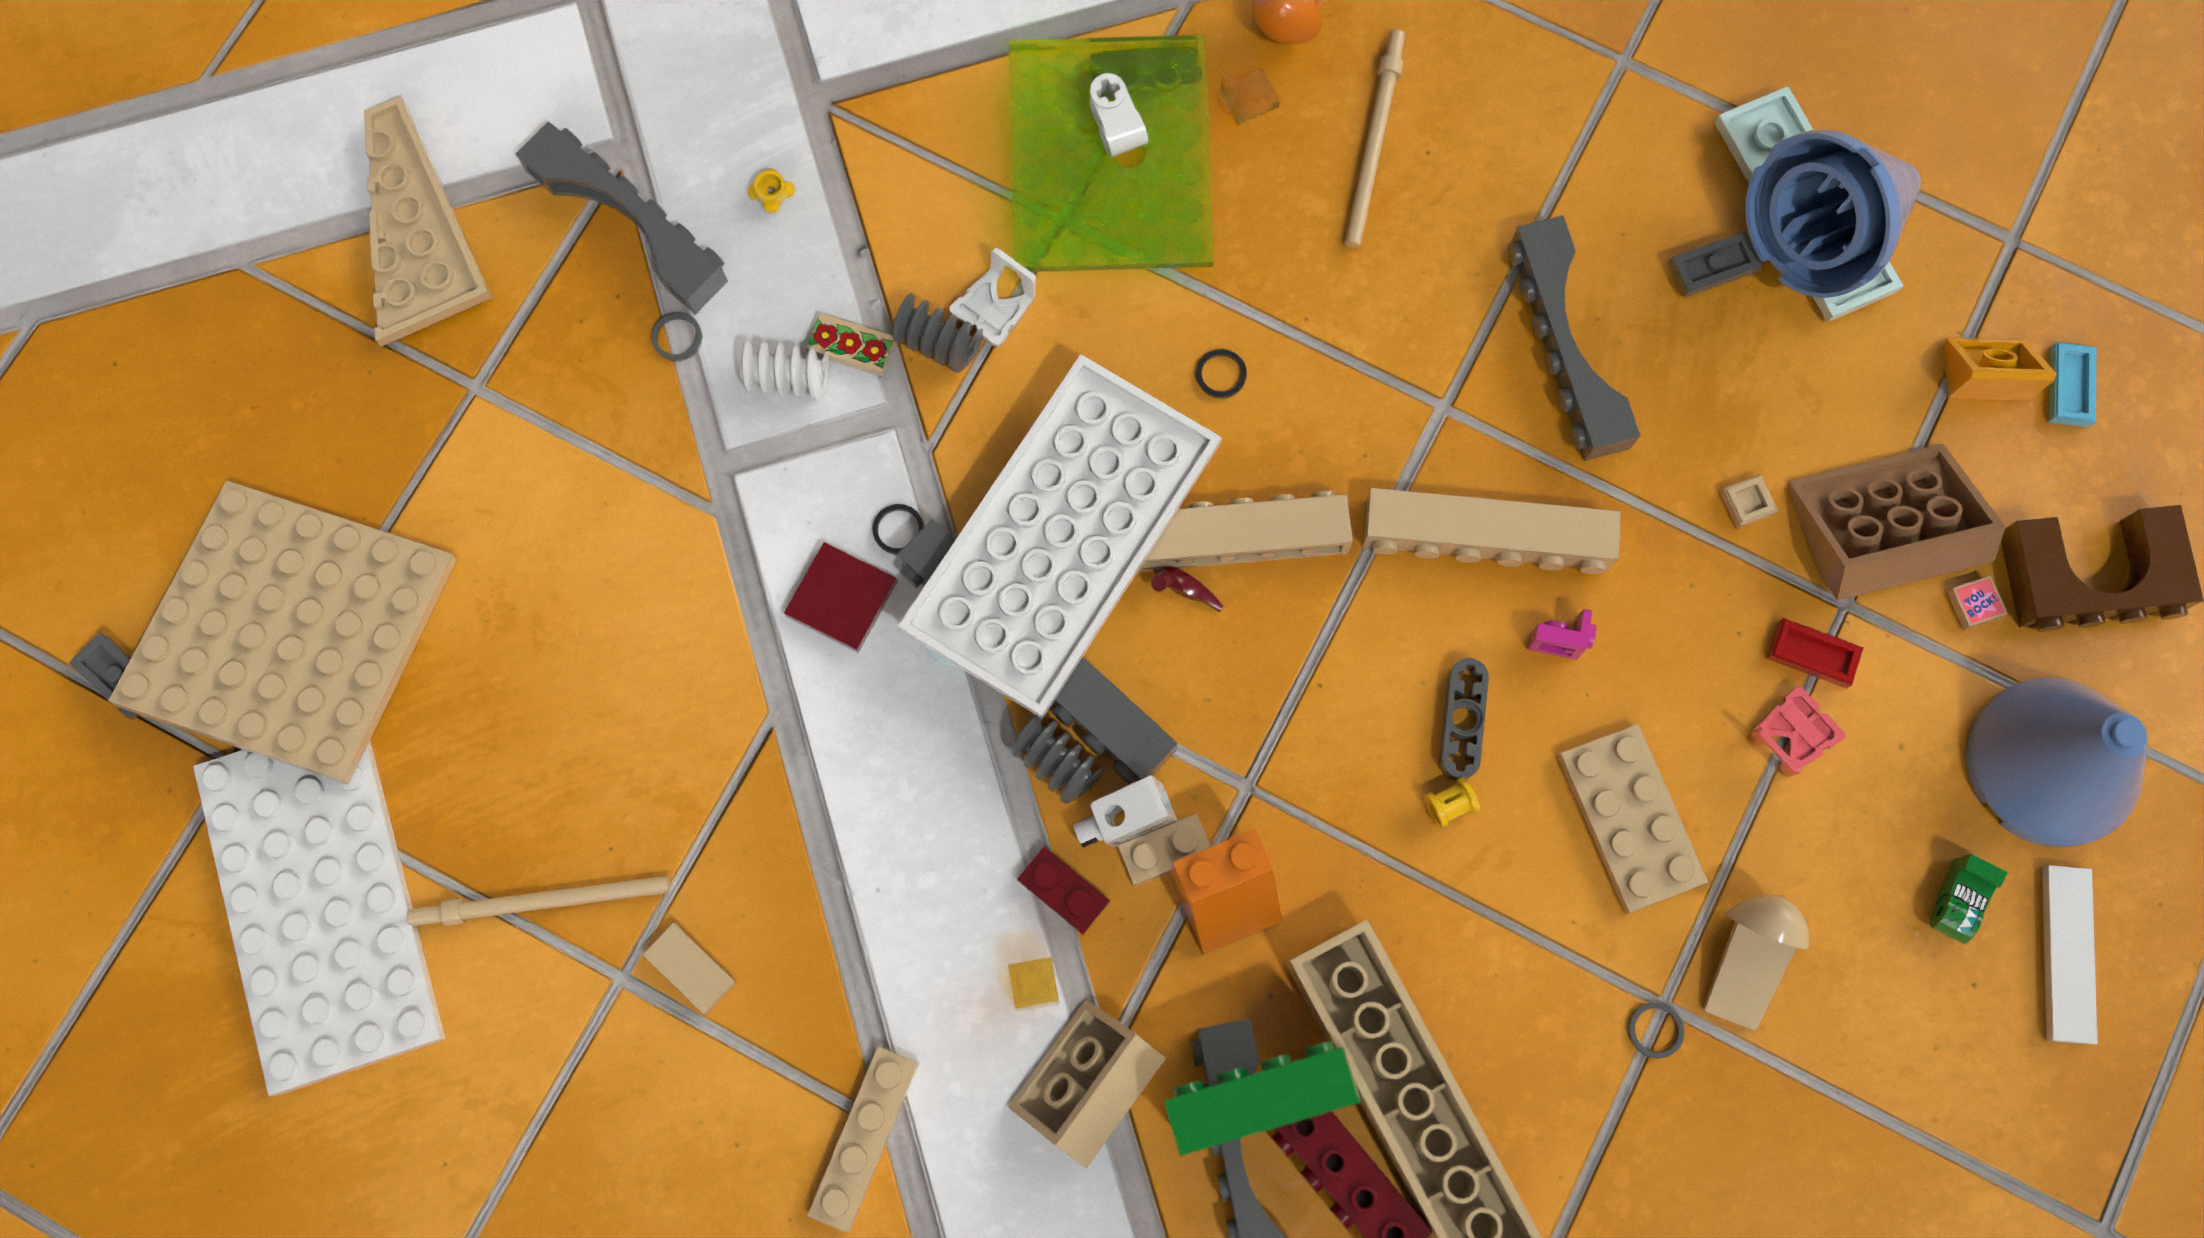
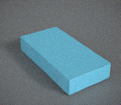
(2074, 388)

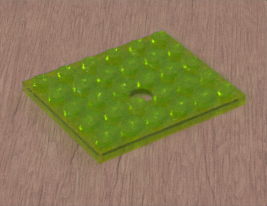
(1074, 200)

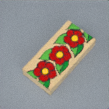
(851, 344)

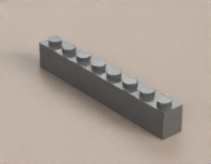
(1087, 699)

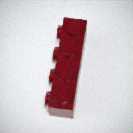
(1349, 1178)

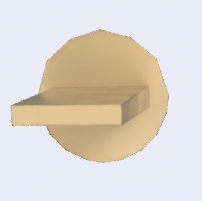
(1755, 958)

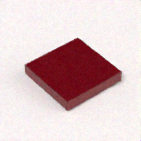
(841, 597)

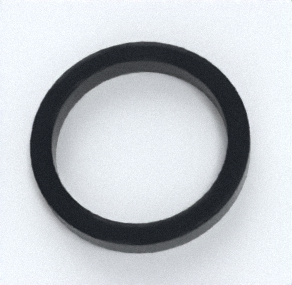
(1227, 353)
(896, 507)

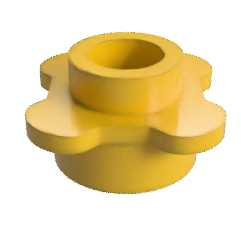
(766, 180)

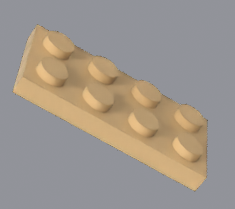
(1632, 819)

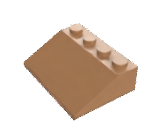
(1895, 521)

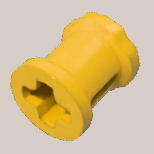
(1452, 803)

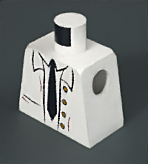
(1144, 807)

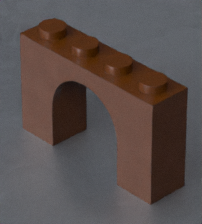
(2050, 594)

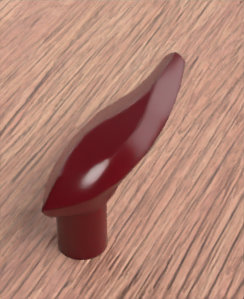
(1184, 585)

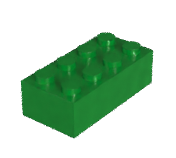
(1262, 1100)

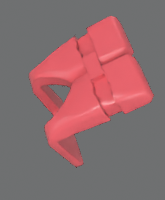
(1803, 725)

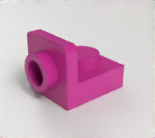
(1559, 640)

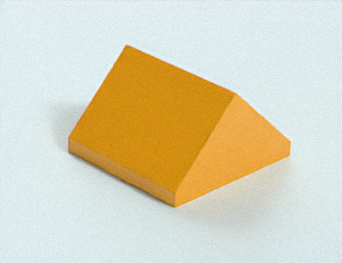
(1994, 369)

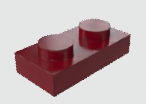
(1063, 890)

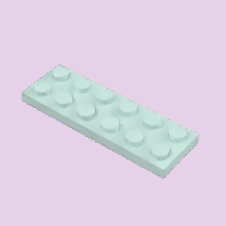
(1750, 135)

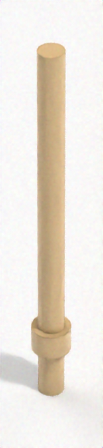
(1389, 72)
(456, 910)

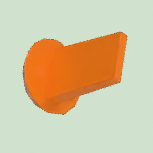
(1288, 19)

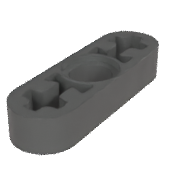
(1478, 690)

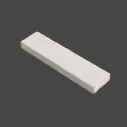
(2069, 955)

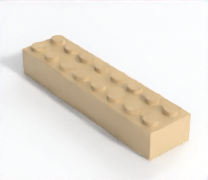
(1409, 1090)

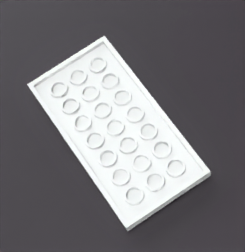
(1060, 535)
(317, 917)

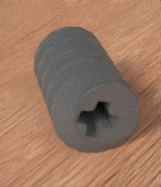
(935, 336)
(1055, 759)

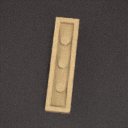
(863, 1140)

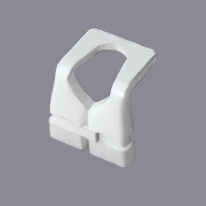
(983, 307)

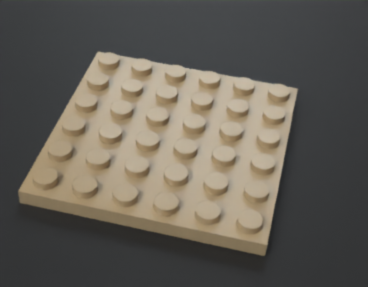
(284, 632)

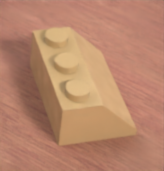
(1086, 1083)

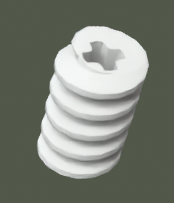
(783, 371)

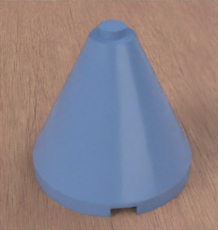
(1828, 211)
(2056, 761)

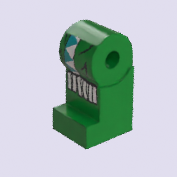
(1965, 897)

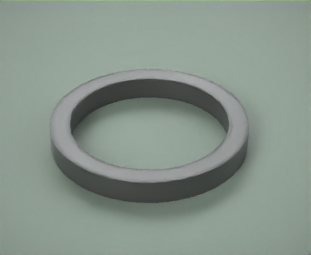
(674, 316)
(1679, 1024)

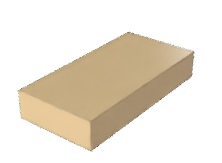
(689, 968)

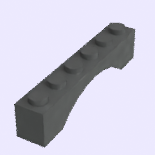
(567, 170)
(1597, 412)
(1222, 1050)

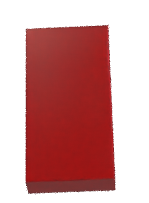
(1815, 653)

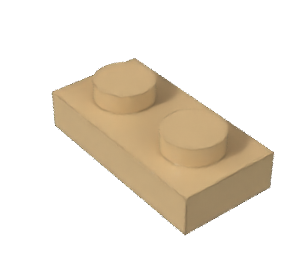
(1157, 850)

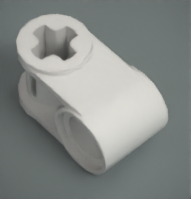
(1118, 120)

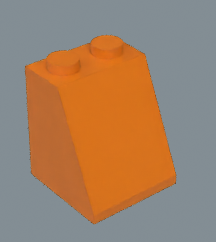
(1227, 891)

